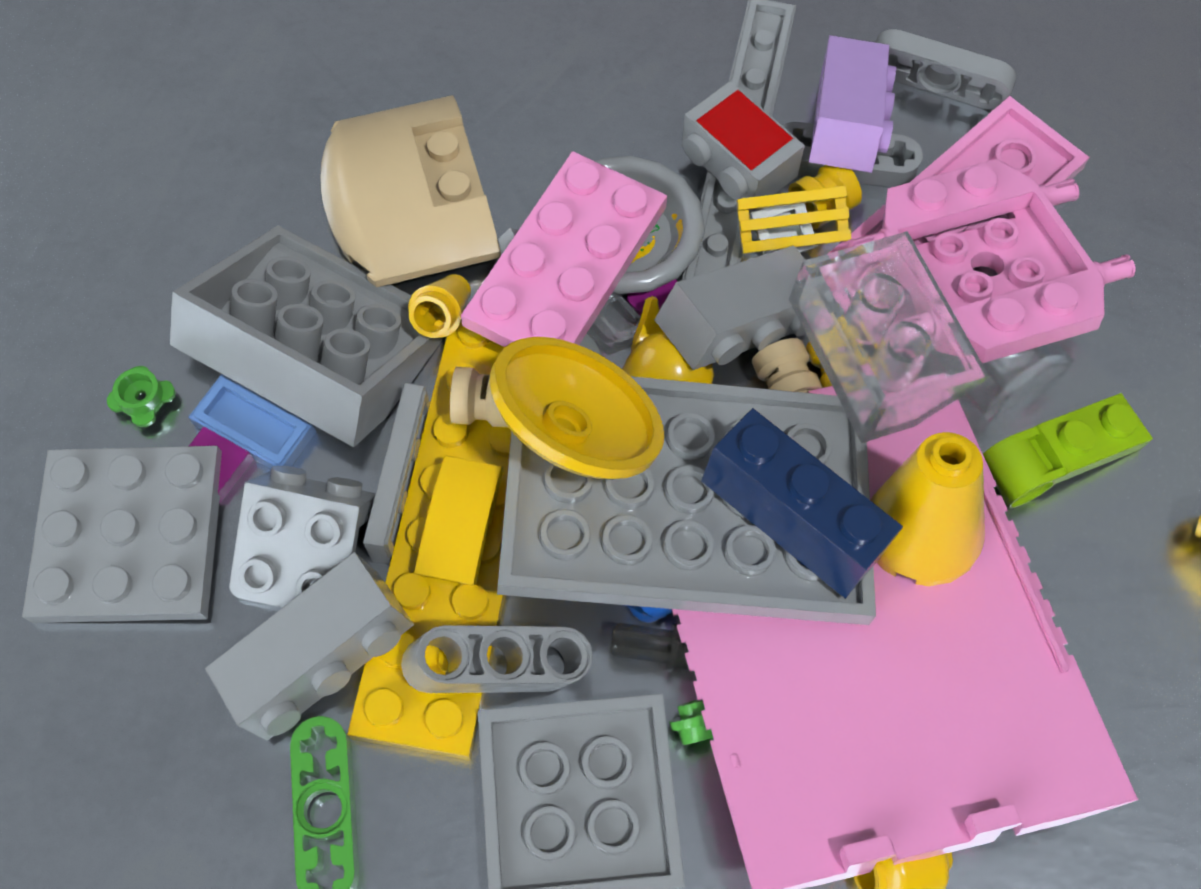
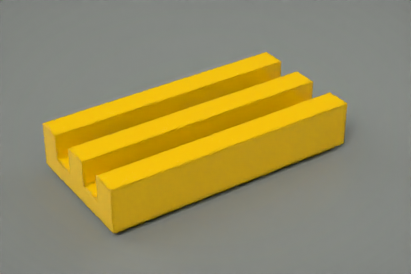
(839, 214)

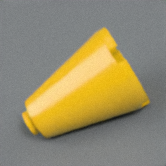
(941, 510)

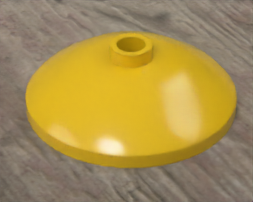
(576, 408)

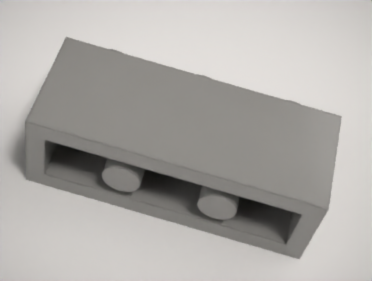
(733, 309)
(309, 648)

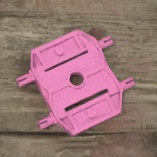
(1044, 277)

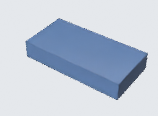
(253, 423)

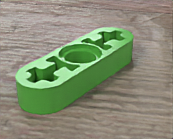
(303, 765)

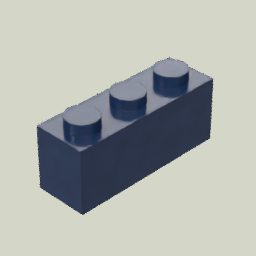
(799, 502)

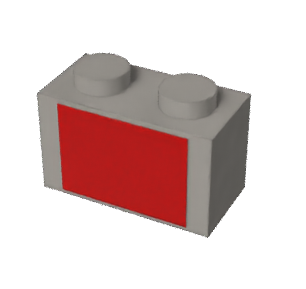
(741, 144)

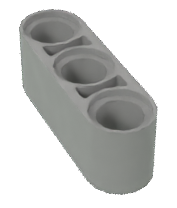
(522, 646)

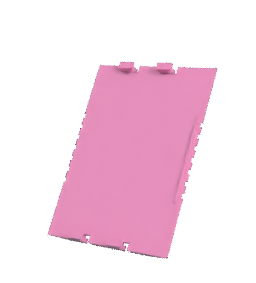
(906, 729)

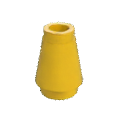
(438, 306)

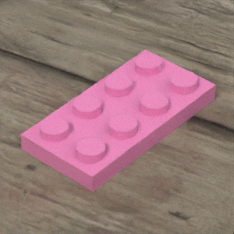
(566, 256)

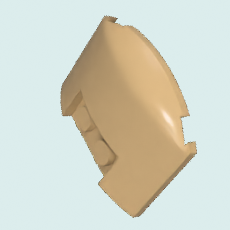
(406, 193)

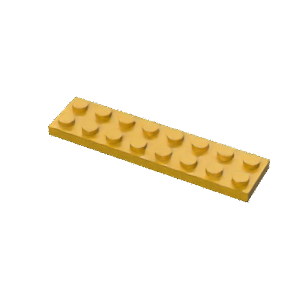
(386, 705)

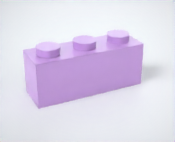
(853, 105)

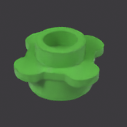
(130, 386)

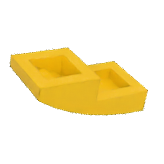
(458, 520)

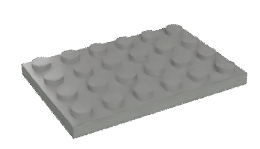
(665, 532)

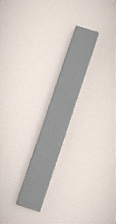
(757, 73)

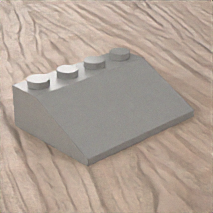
(303, 332)

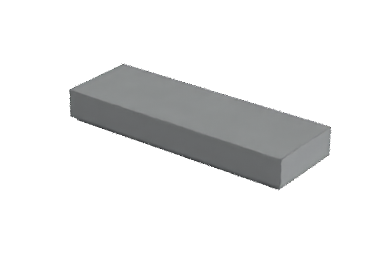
(396, 473)

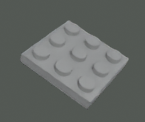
(124, 535)
(580, 796)

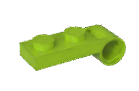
(1064, 447)

